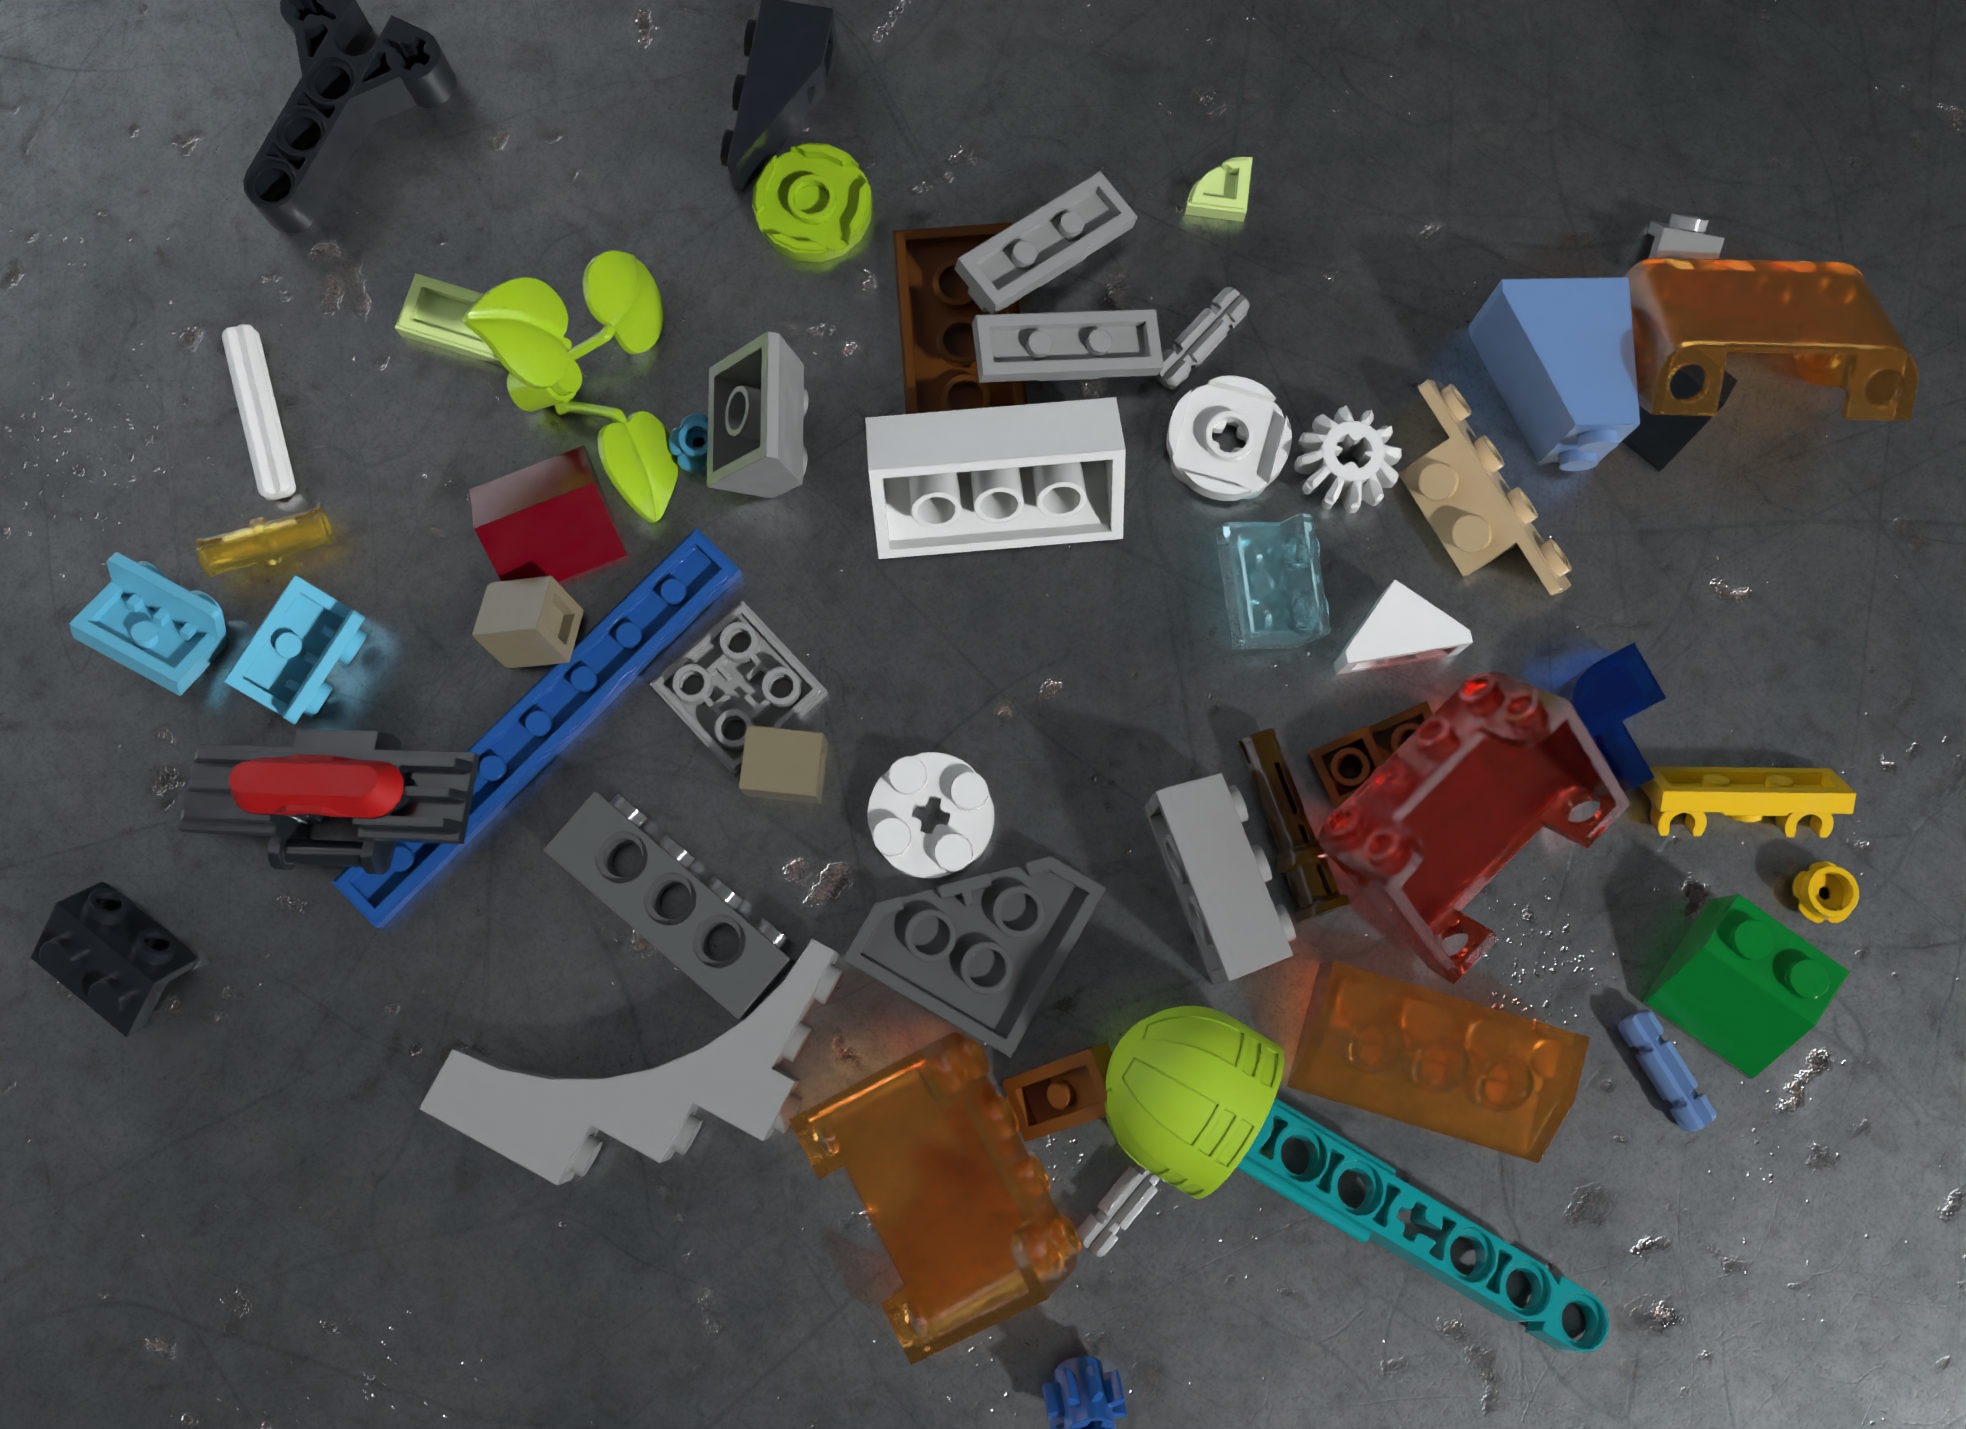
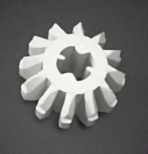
(1348, 481)

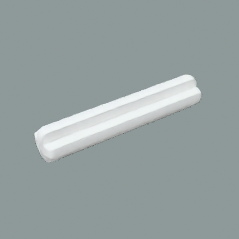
(258, 412)

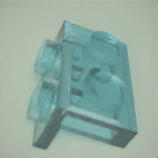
(1273, 583)

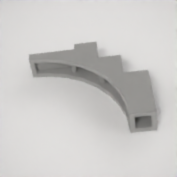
(554, 1120)

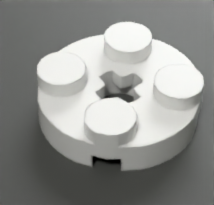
(1259, 422)
(899, 834)

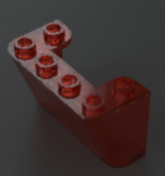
(1463, 804)

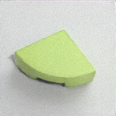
(1222, 191)

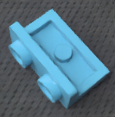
(152, 625)
(297, 650)

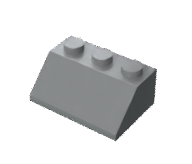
(1220, 877)

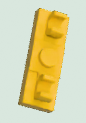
(1748, 795)

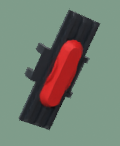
(331, 774)

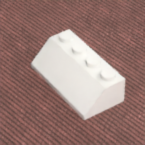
(996, 477)

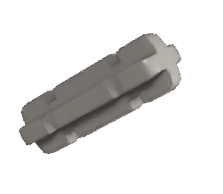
(1202, 337)
(1117, 1209)

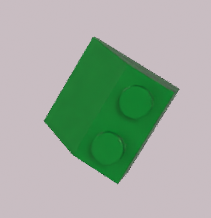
(1744, 985)

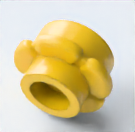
(1841, 887)

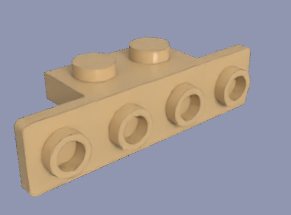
(1470, 501)

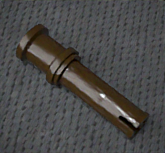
(1300, 853)

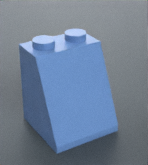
(1563, 364)

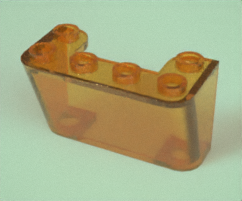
(1816, 310)
(945, 1192)

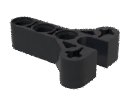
(393, 76)

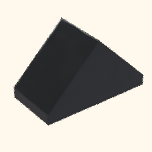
(1664, 436)

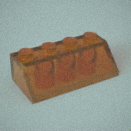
(1437, 1061)

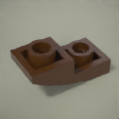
(1353, 757)

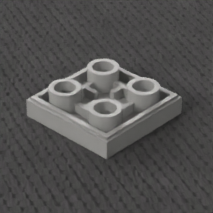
(735, 681)

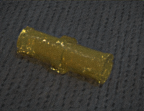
(264, 541)

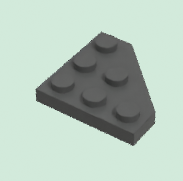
(980, 945)

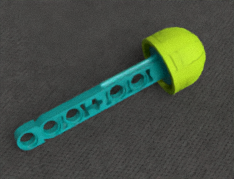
(1199, 1099)

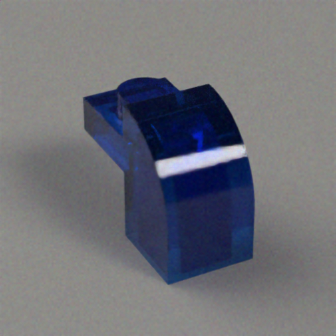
(1605, 698)

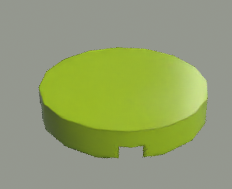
(812, 202)

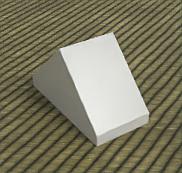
(1401, 631)

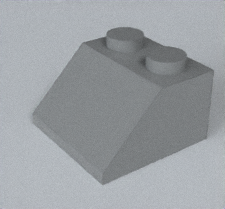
(757, 419)

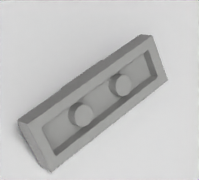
(1045, 244)
(1067, 345)

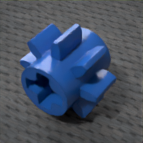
(1084, 1395)

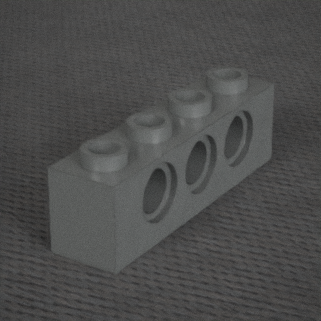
(587, 852)

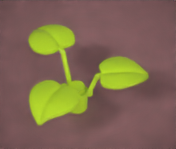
(526, 331)

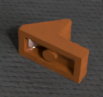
(1060, 1092)

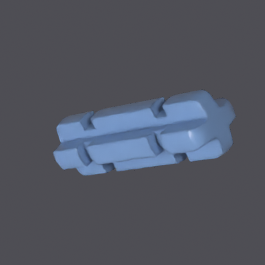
(1667, 1070)

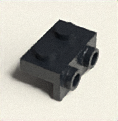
(110, 955)

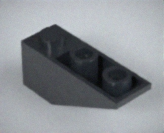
(784, 80)

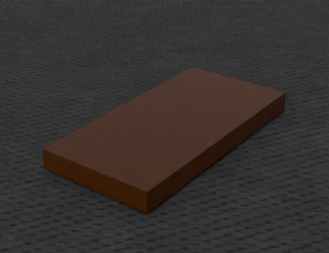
(938, 321)

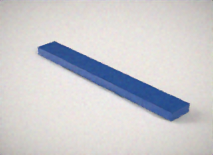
(558, 711)

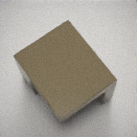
(528, 622)
(783, 764)

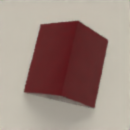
(547, 520)

